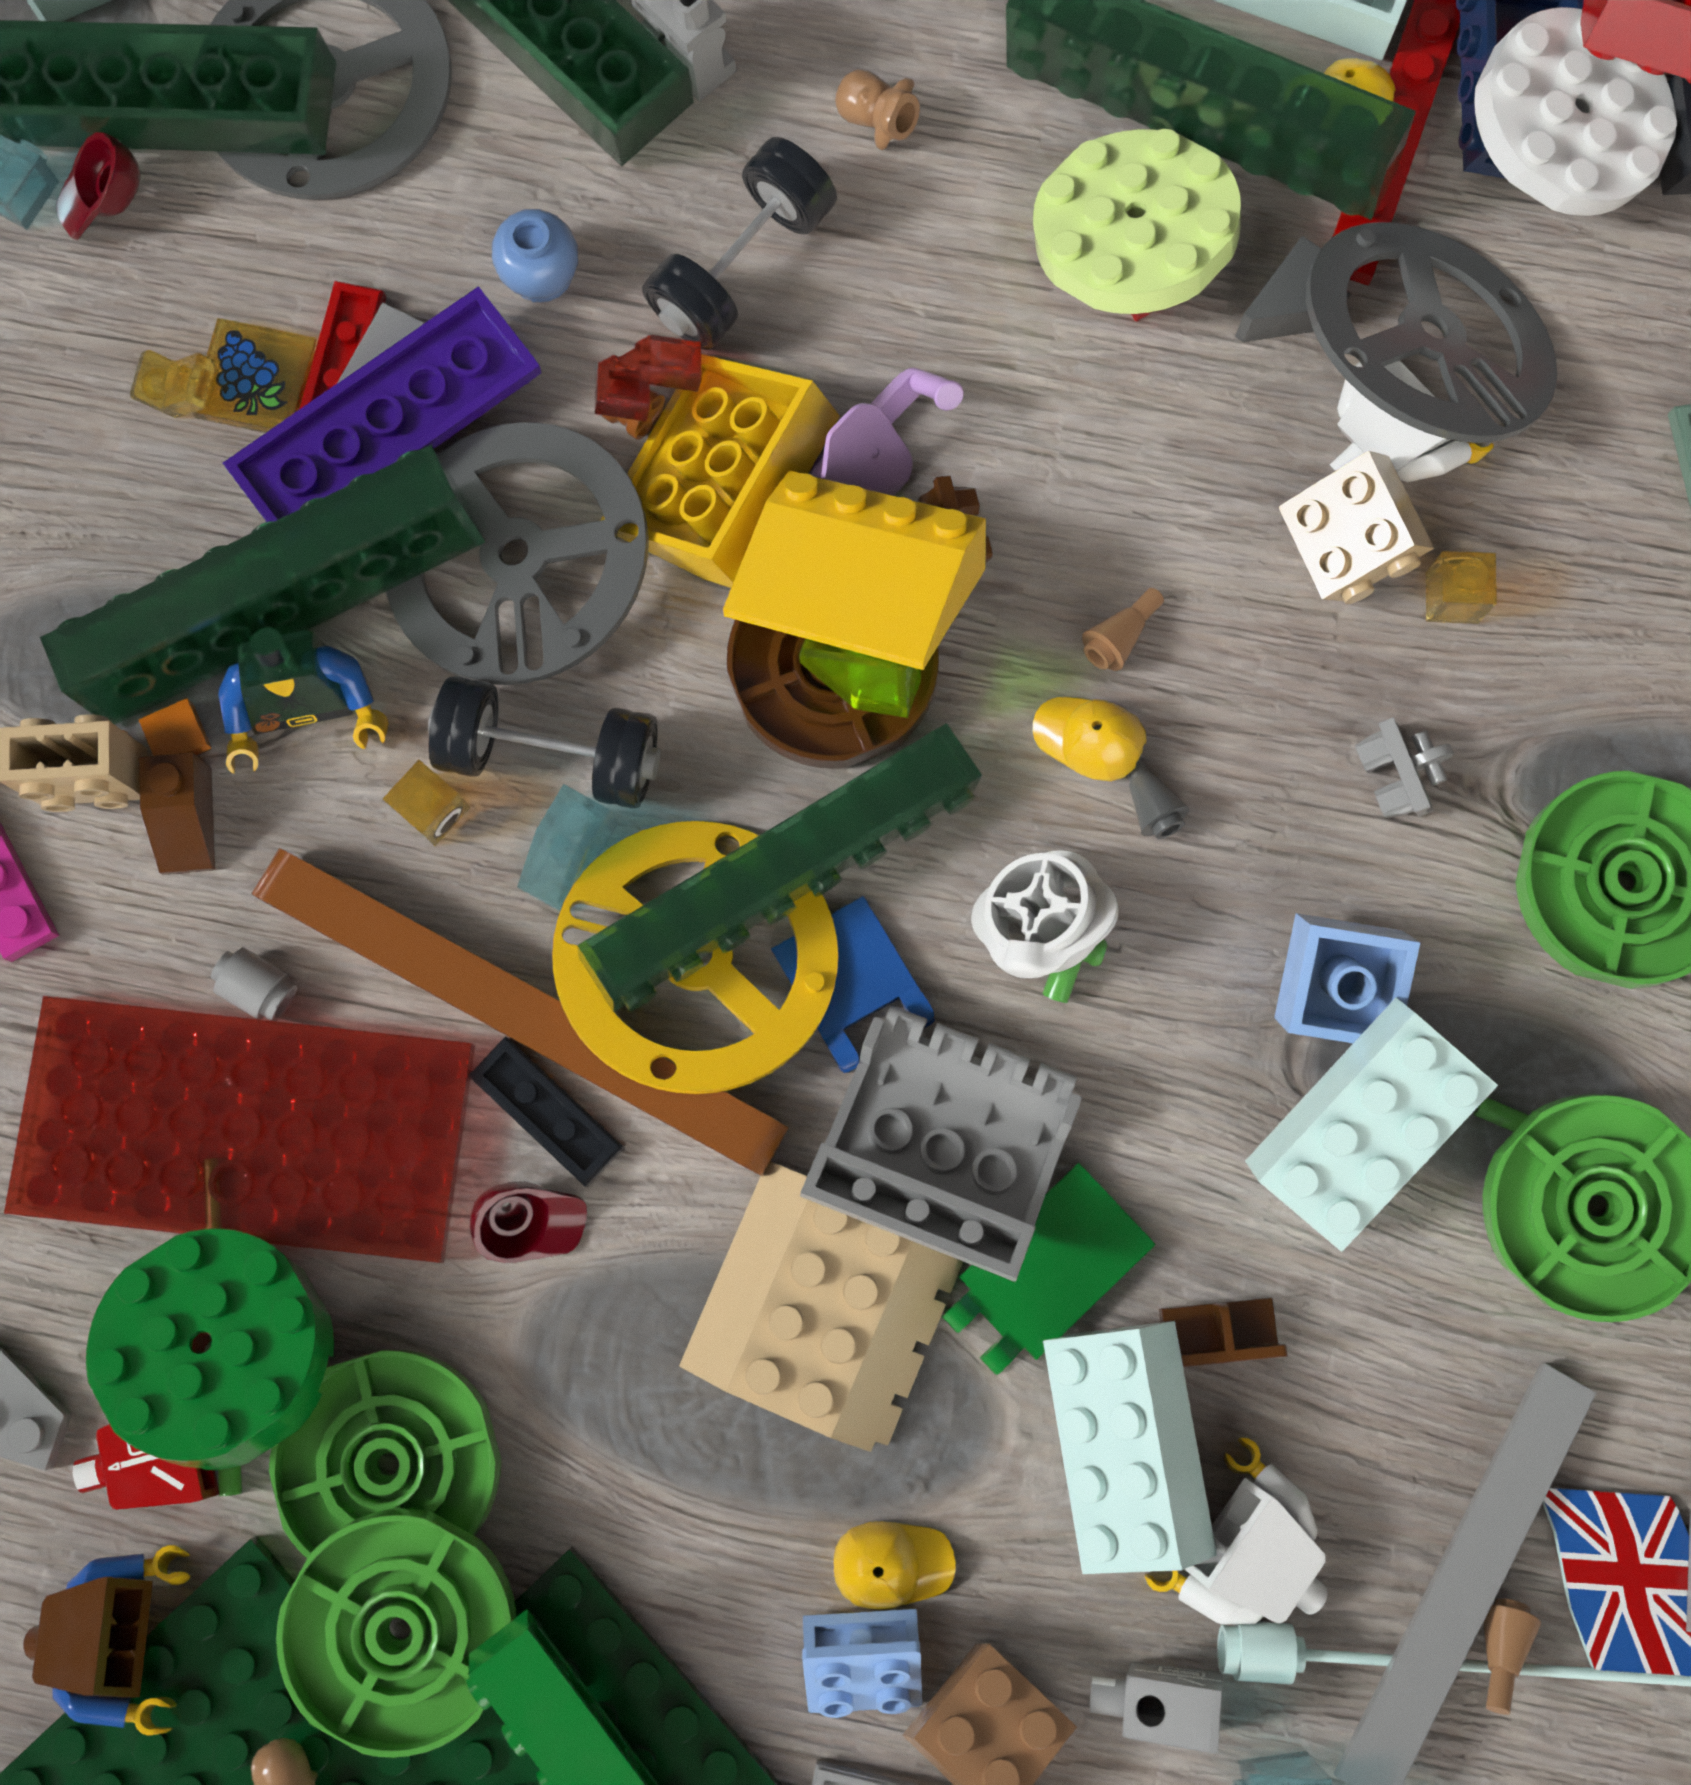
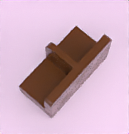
(1225, 1331)

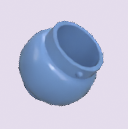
(535, 254)

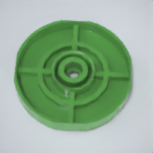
(1572, 883)
(1539, 1195)
(381, 1406)
(338, 1643)

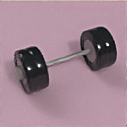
(789, 190)
(465, 728)

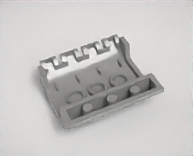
(945, 1142)

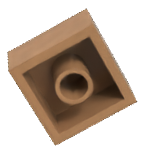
(989, 1724)

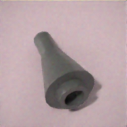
(1155, 804)

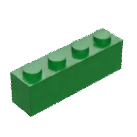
(550, 1710)

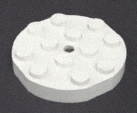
(1568, 123)

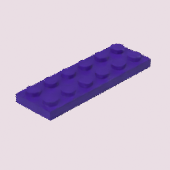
(391, 405)

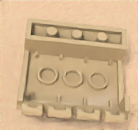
(819, 1314)

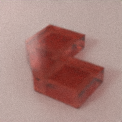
(656, 360)

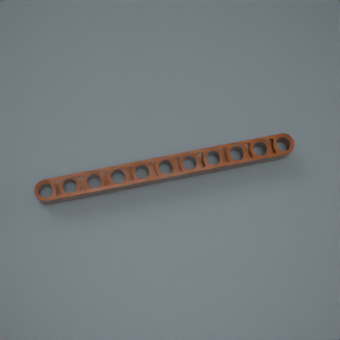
(506, 1005)

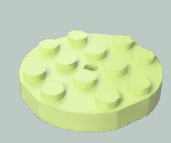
(1137, 221)

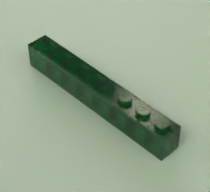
(778, 868)

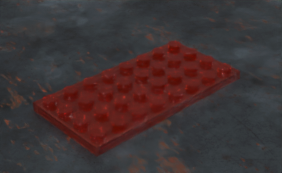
(241, 1128)

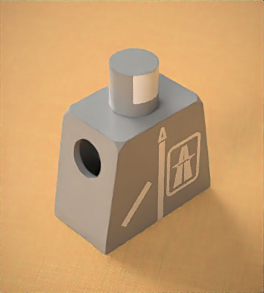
(1189, 1700)

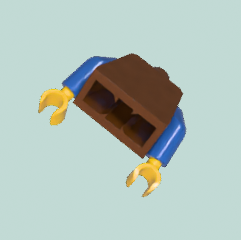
(96, 1637)

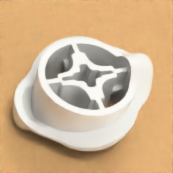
(1054, 928)

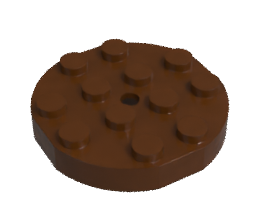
(804, 716)

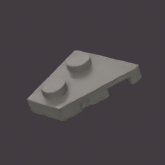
(30, 1419)

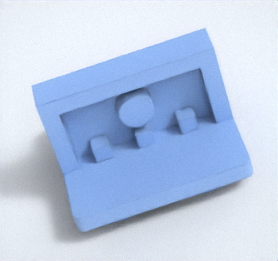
(862, 1662)

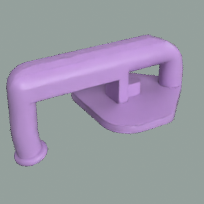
(864, 444)

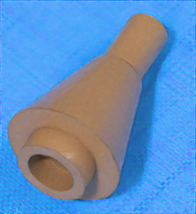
(1113, 639)
(1508, 1639)

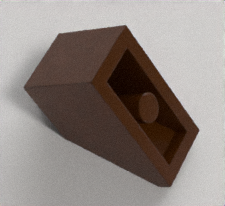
(178, 811)

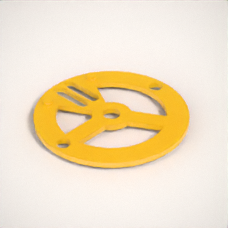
(776, 1032)

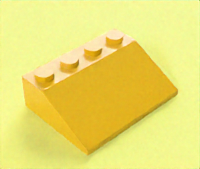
(721, 459)
(858, 569)

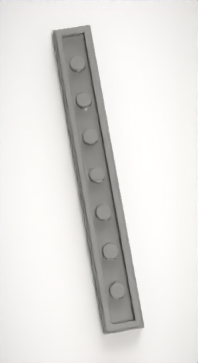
(1466, 1582)

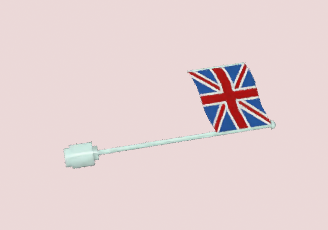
(1621, 1580)

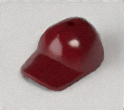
(99, 184)
(531, 1227)

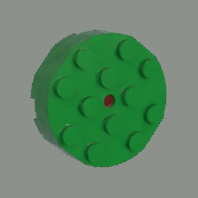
(209, 1349)

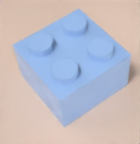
(1342, 976)

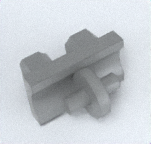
(1390, 747)

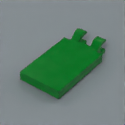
(1073, 1259)

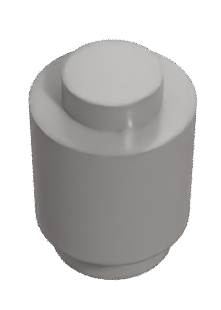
(253, 984)

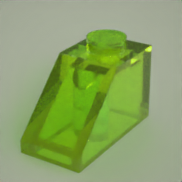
(861, 679)

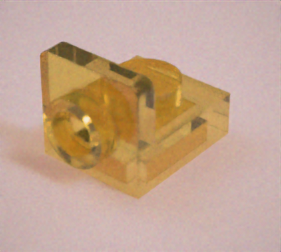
(172, 385)

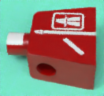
(138, 1478)

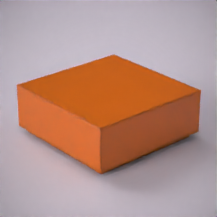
(175, 730)

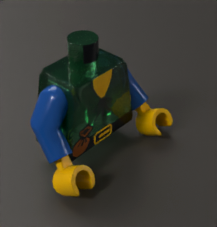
(292, 684)

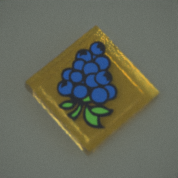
(256, 375)

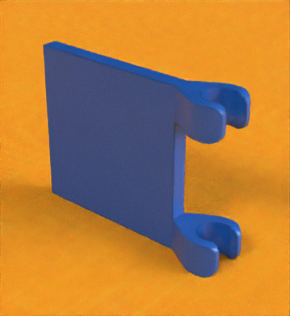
(866, 979)

